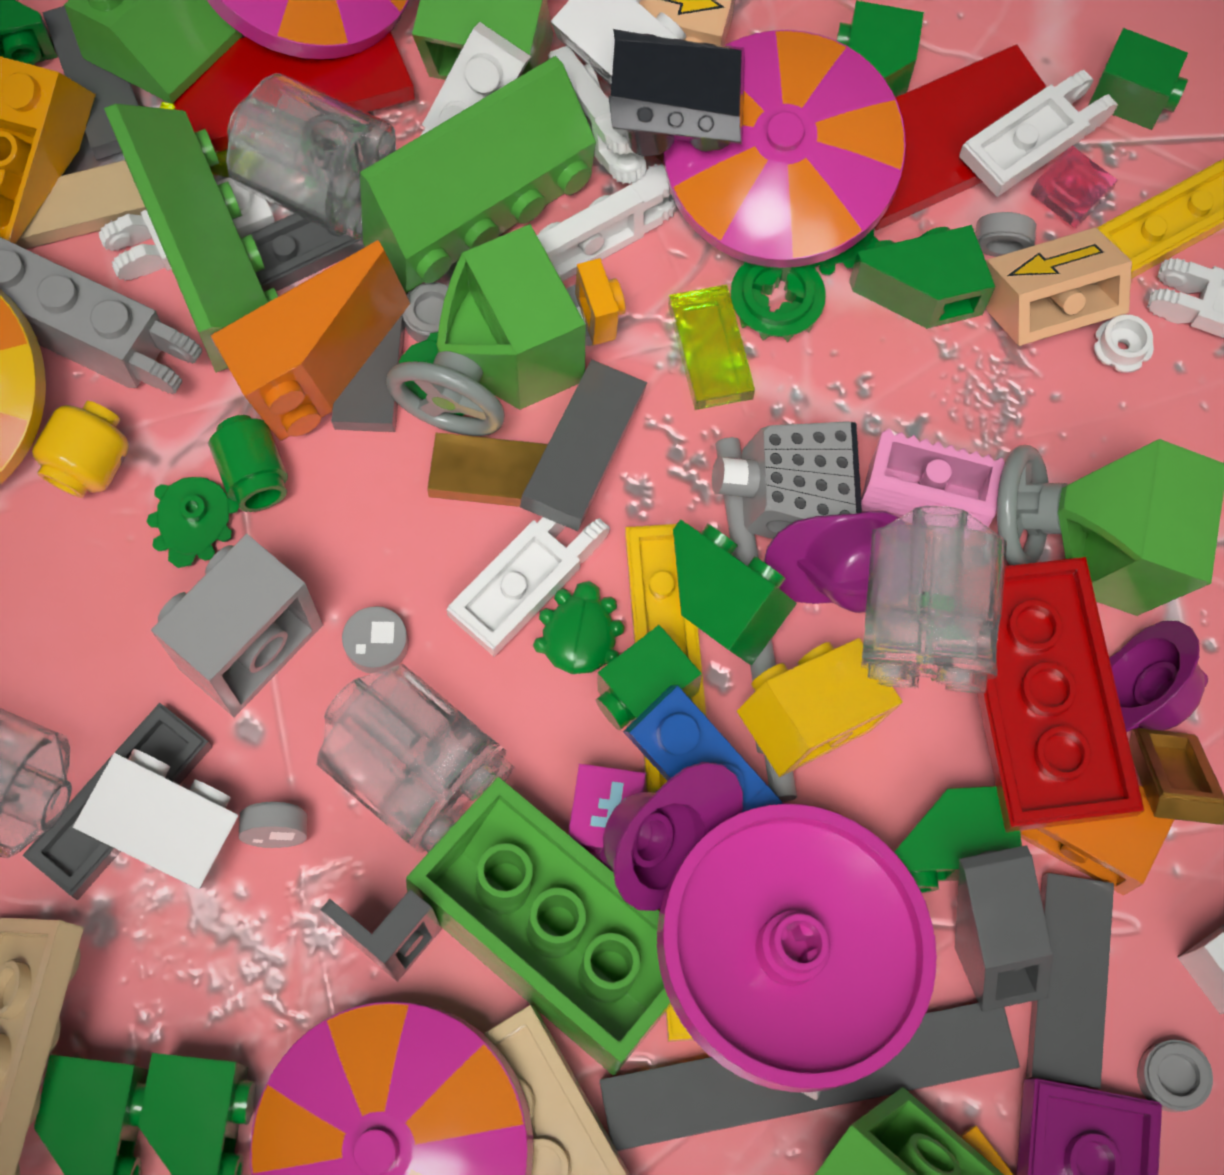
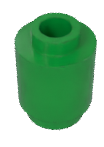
(249, 463)

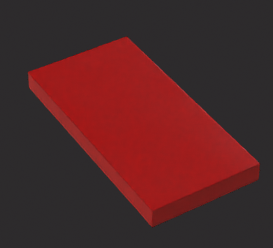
(364, 80)
(945, 116)
(1055, 705)

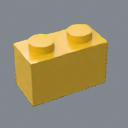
(815, 706)

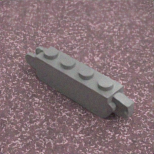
(92, 321)

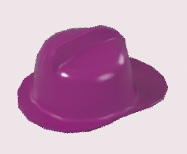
(827, 558)
(1159, 676)
(656, 830)

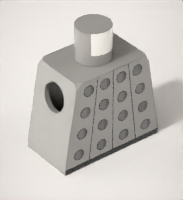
(793, 475)

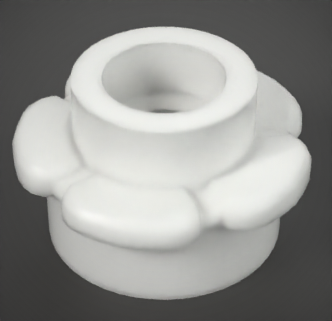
(1130, 331)

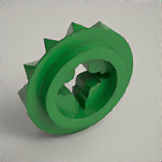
(802, 287)

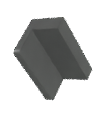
(397, 939)

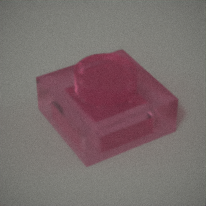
(1073, 186)

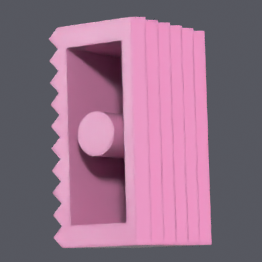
(921, 474)

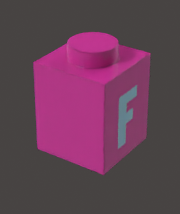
(595, 797)

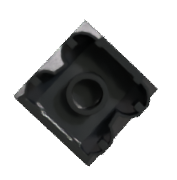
(676, 93)

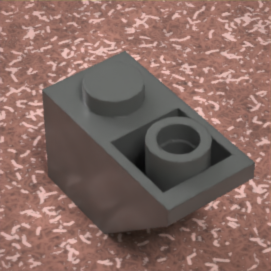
(1002, 929)

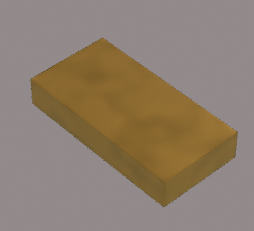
(482, 468)
(1177, 776)

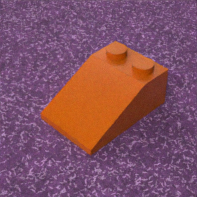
(313, 340)

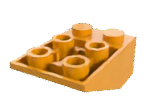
(39, 137)

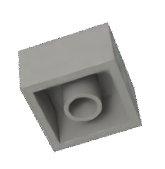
(238, 624)

